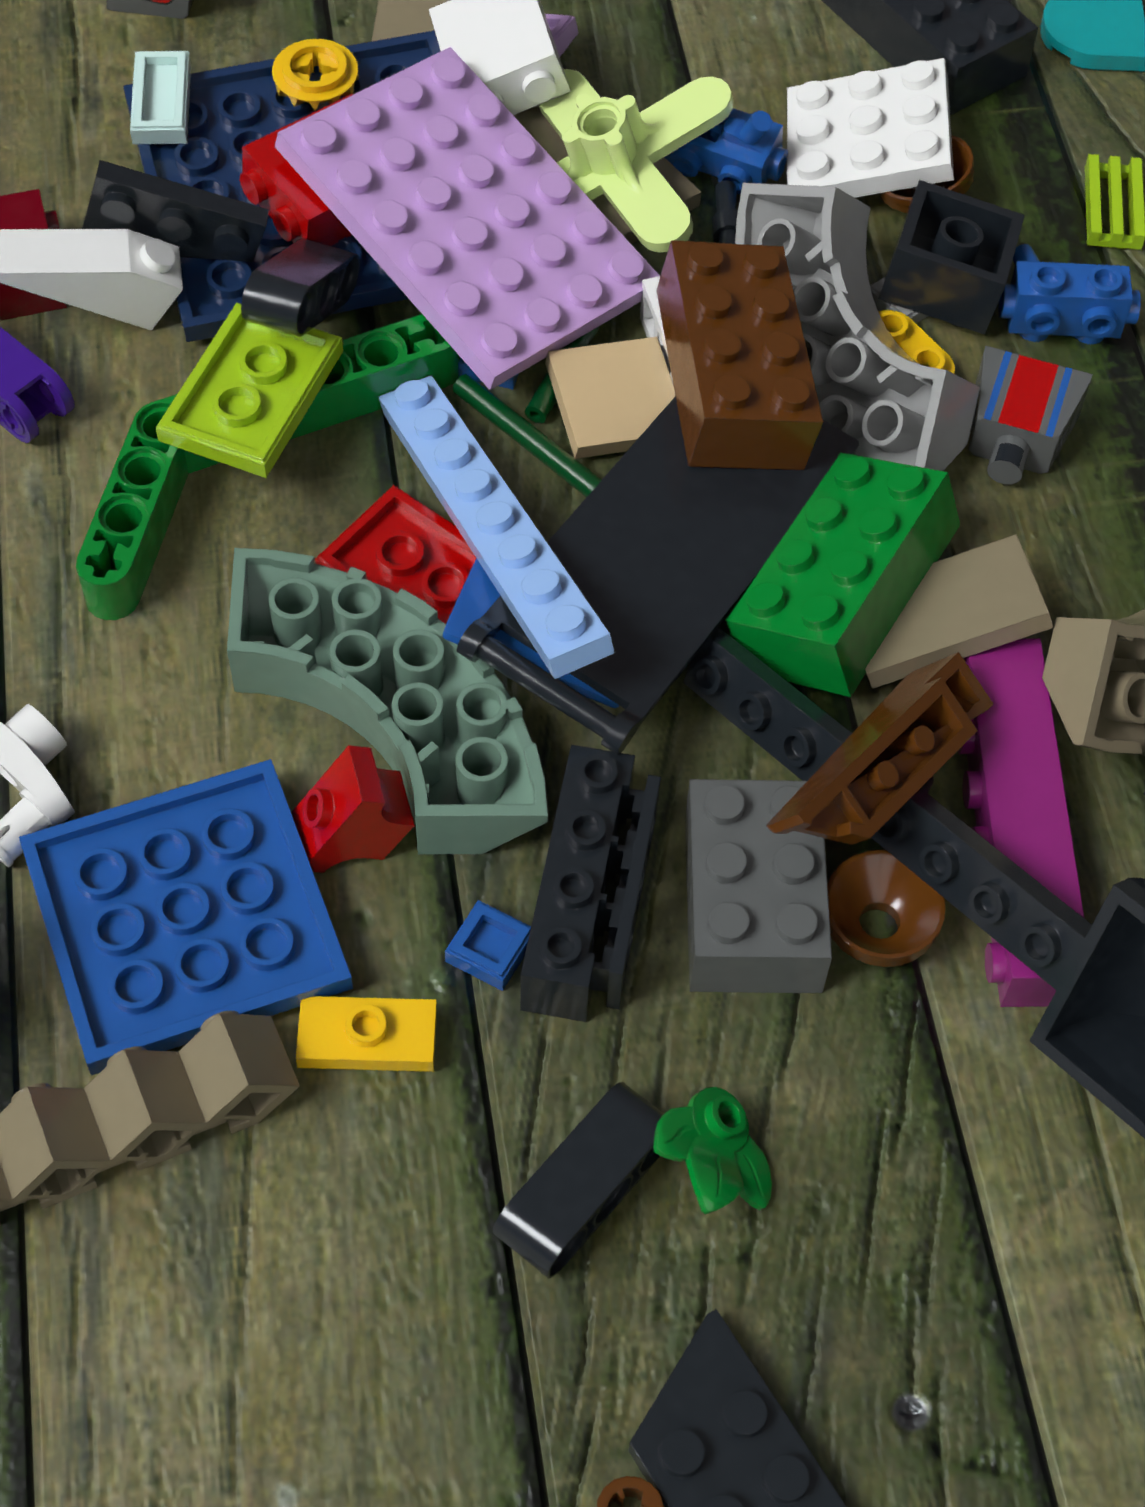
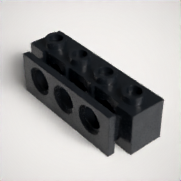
(572, 899)

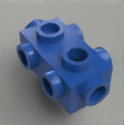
(736, 150)
(1068, 299)

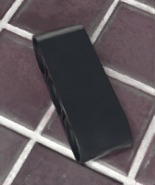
(300, 287)
(581, 1181)

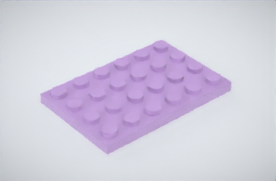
(467, 215)

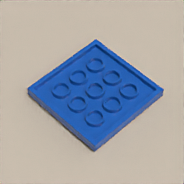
(183, 913)

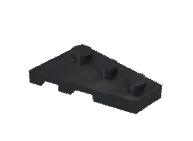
(178, 214)

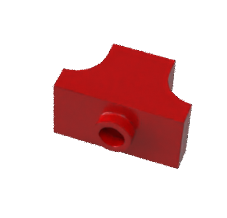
(353, 811)

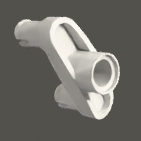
(25, 748)

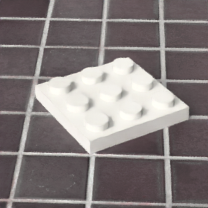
(871, 130)

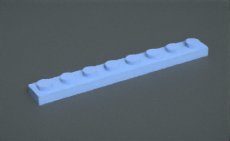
(497, 529)

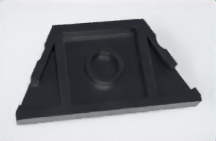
(723, 1436)

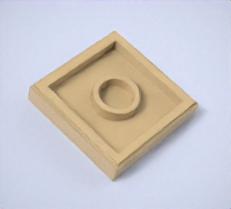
(609, 393)

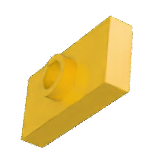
(367, 1033)

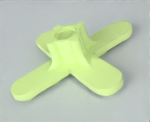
(615, 149)

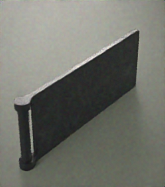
(661, 565)

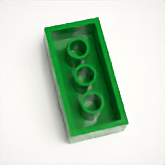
(845, 571)

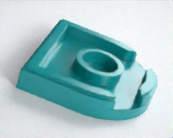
(1096, 33)

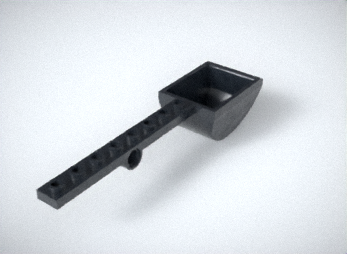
(1097, 968)

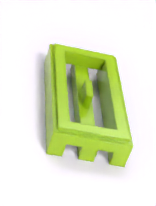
(1115, 173)

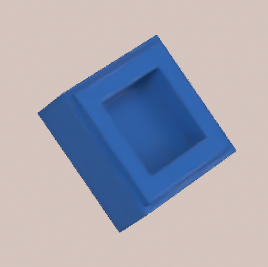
(489, 945)

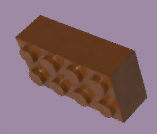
(737, 356)

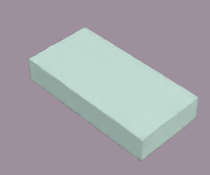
(160, 97)

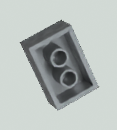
(753, 893)

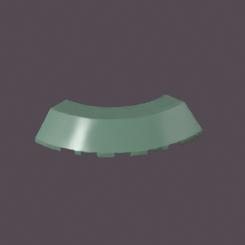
(396, 682)

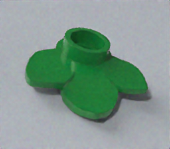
(717, 1150)

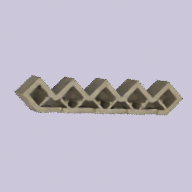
(141, 1108)

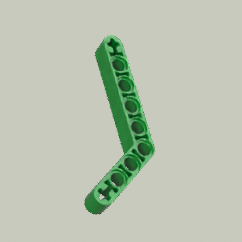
(152, 474)

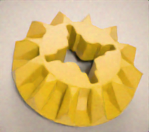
(296, 63)

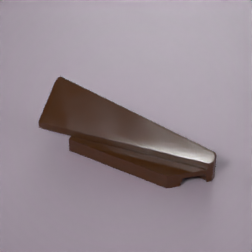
(888, 755)

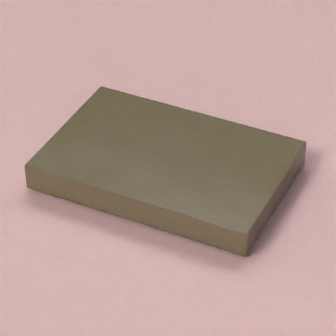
(964, 608)

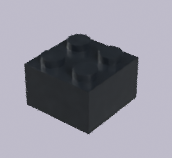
(952, 257)

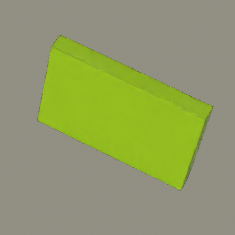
(249, 393)

